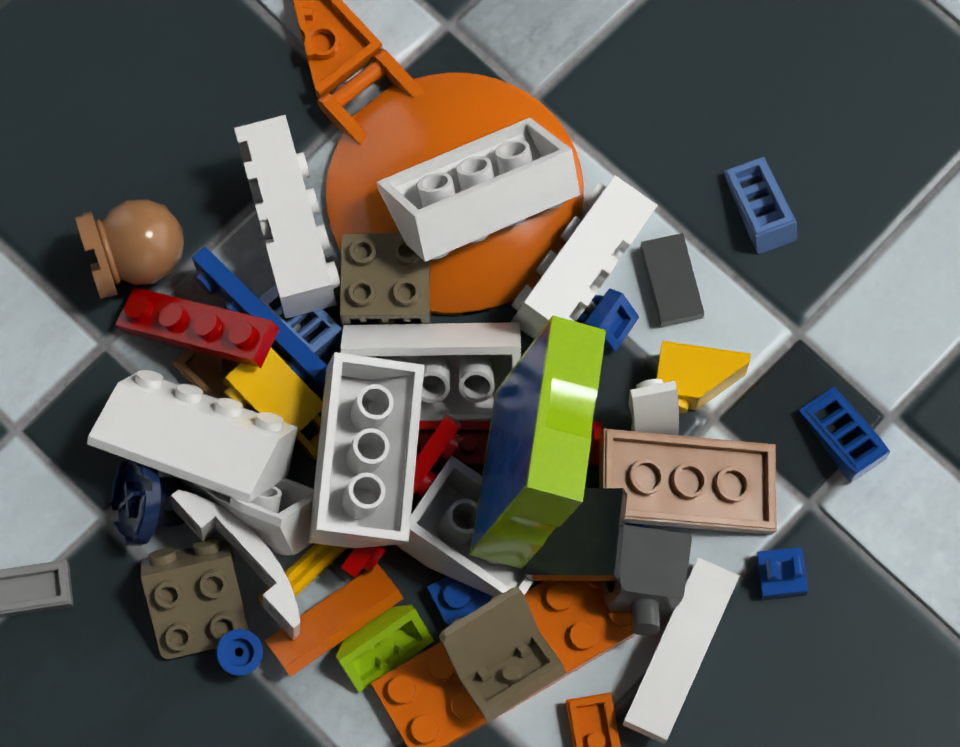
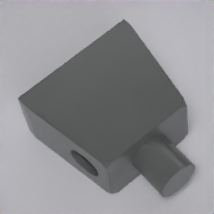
(649, 576)

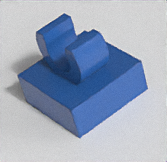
(614, 315)
(781, 573)

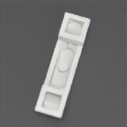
(206, 517)

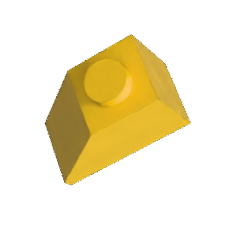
(699, 371)

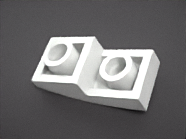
(654, 407)

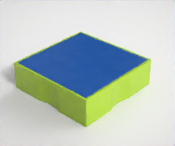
(538, 443)

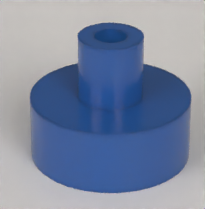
(250, 654)

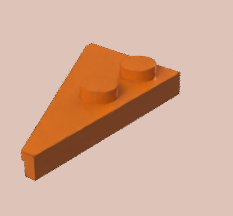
(333, 41)

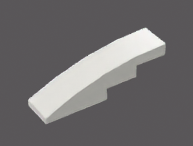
(681, 651)

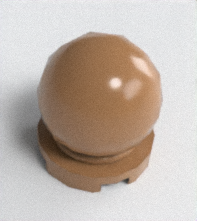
(132, 244)

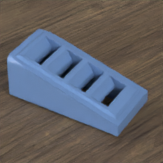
(770, 229)
(321, 344)

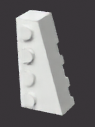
(287, 217)
(586, 259)

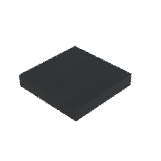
(586, 543)

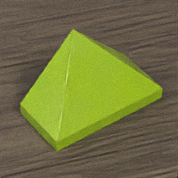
(383, 645)

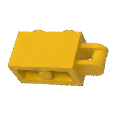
(277, 391)

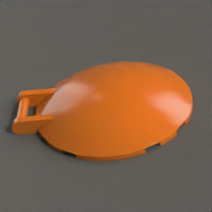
(419, 122)

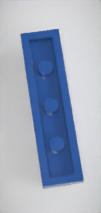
(216, 277)

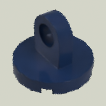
(139, 499)

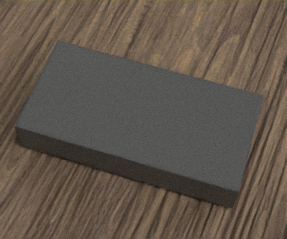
(672, 280)

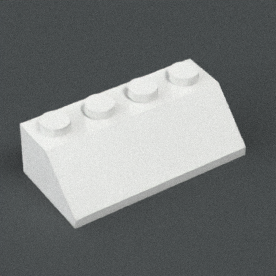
(480, 188)
(460, 360)
(195, 436)
(366, 452)

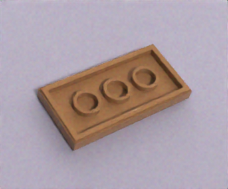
(691, 480)

